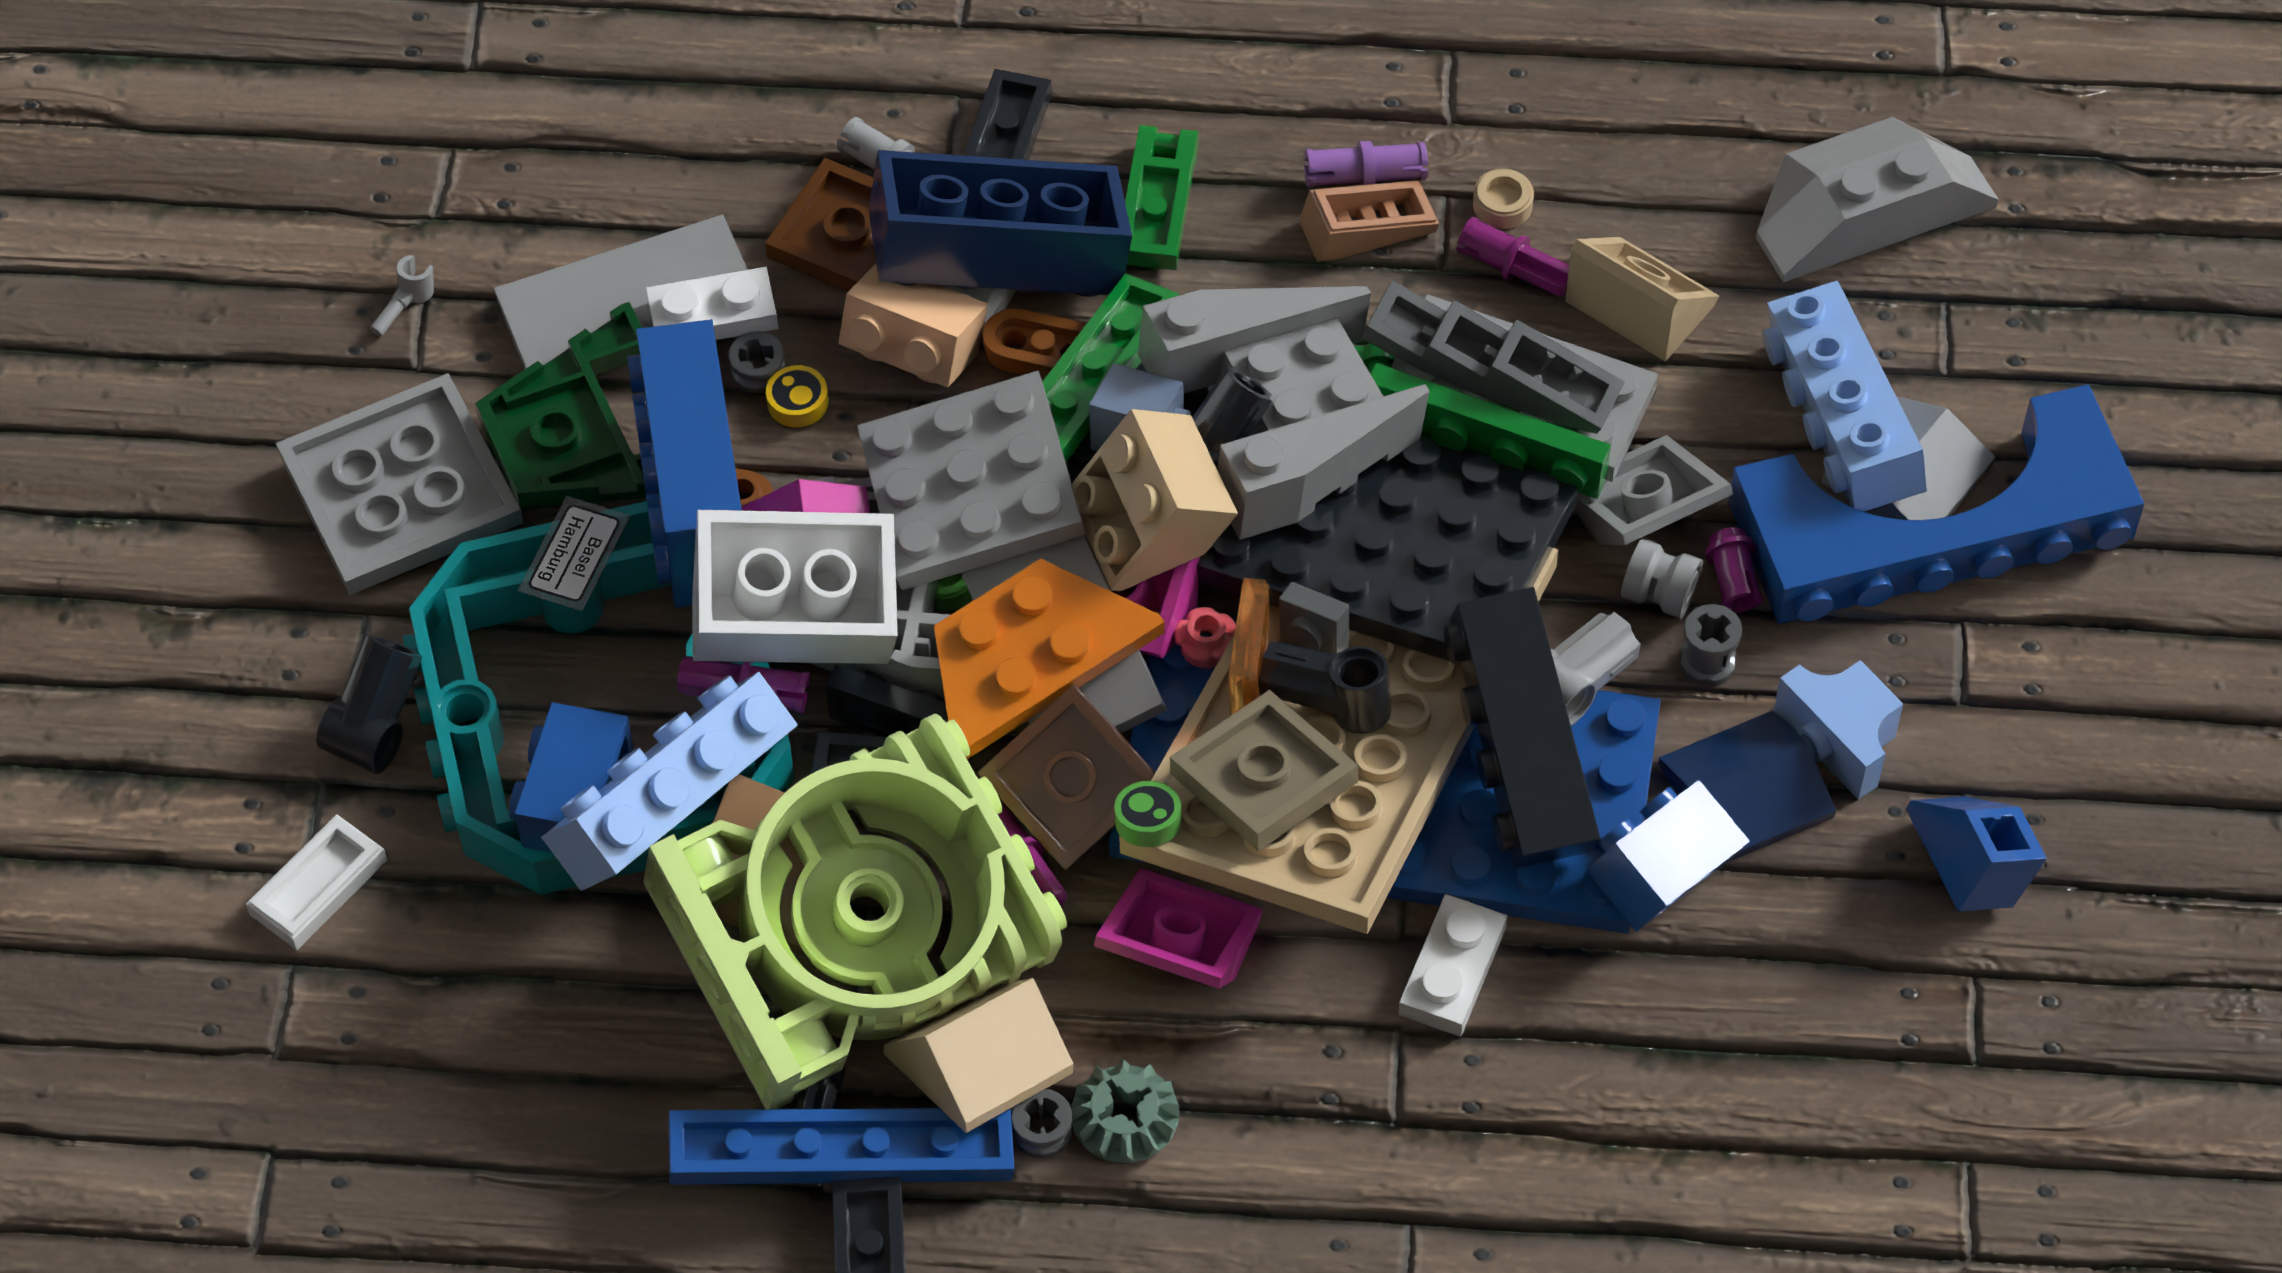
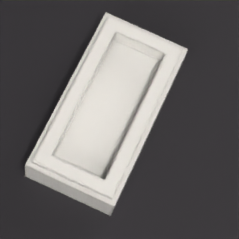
(316, 882)

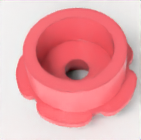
(1200, 650)

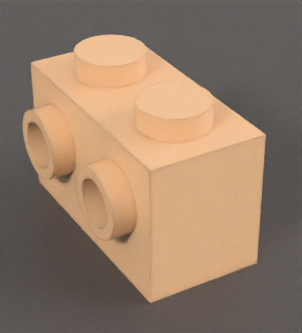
(913, 327)

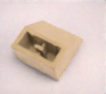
(1151, 498)

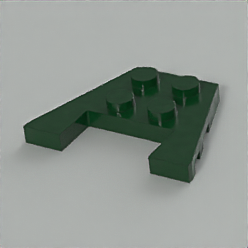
(557, 427)

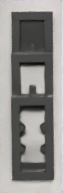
(1499, 364)

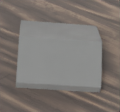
(1951, 460)
(1649, 492)

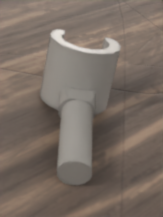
(410, 290)

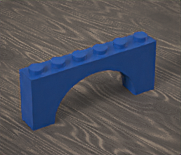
(1830, 556)

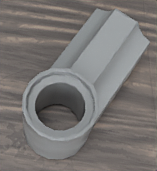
(1592, 659)

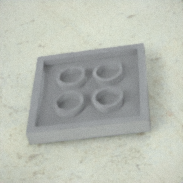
(971, 479)
(399, 483)

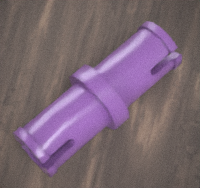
(1365, 164)

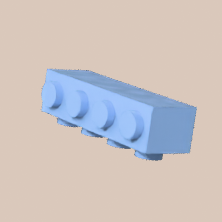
(1844, 398)
(669, 781)

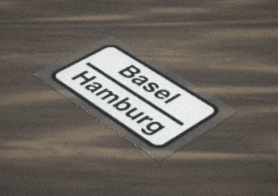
(574, 553)

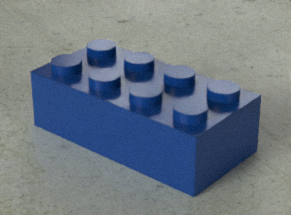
(686, 442)

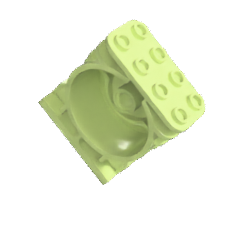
(908, 789)

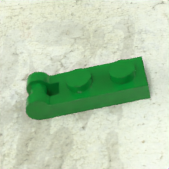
(1159, 195)

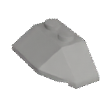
(1865, 195)

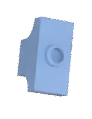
(1842, 721)

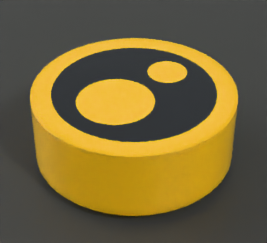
(797, 396)

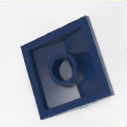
(1758, 777)

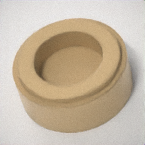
(1503, 198)

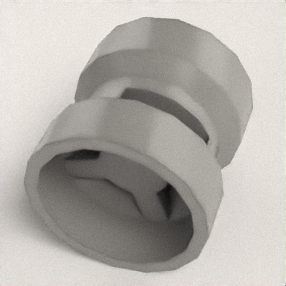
(1661, 578)

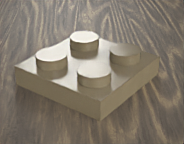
(1263, 770)

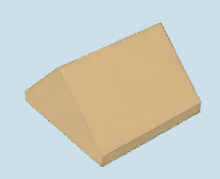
(1635, 294)
(985, 1054)

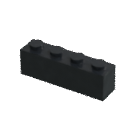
(1522, 728)

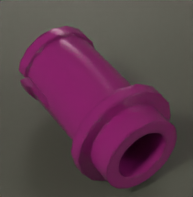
(1731, 555)

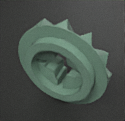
(1117, 1137)

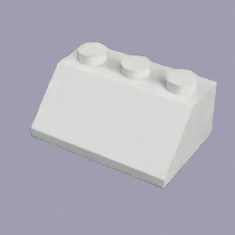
(794, 587)

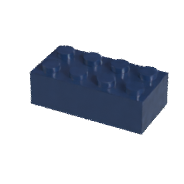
(998, 223)

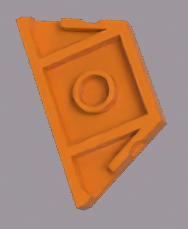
(1029, 644)

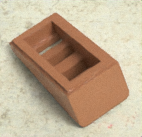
(1335, 236)

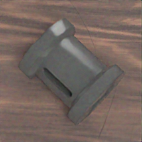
(1710, 644)

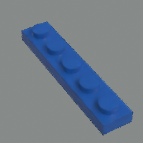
(835, 1146)

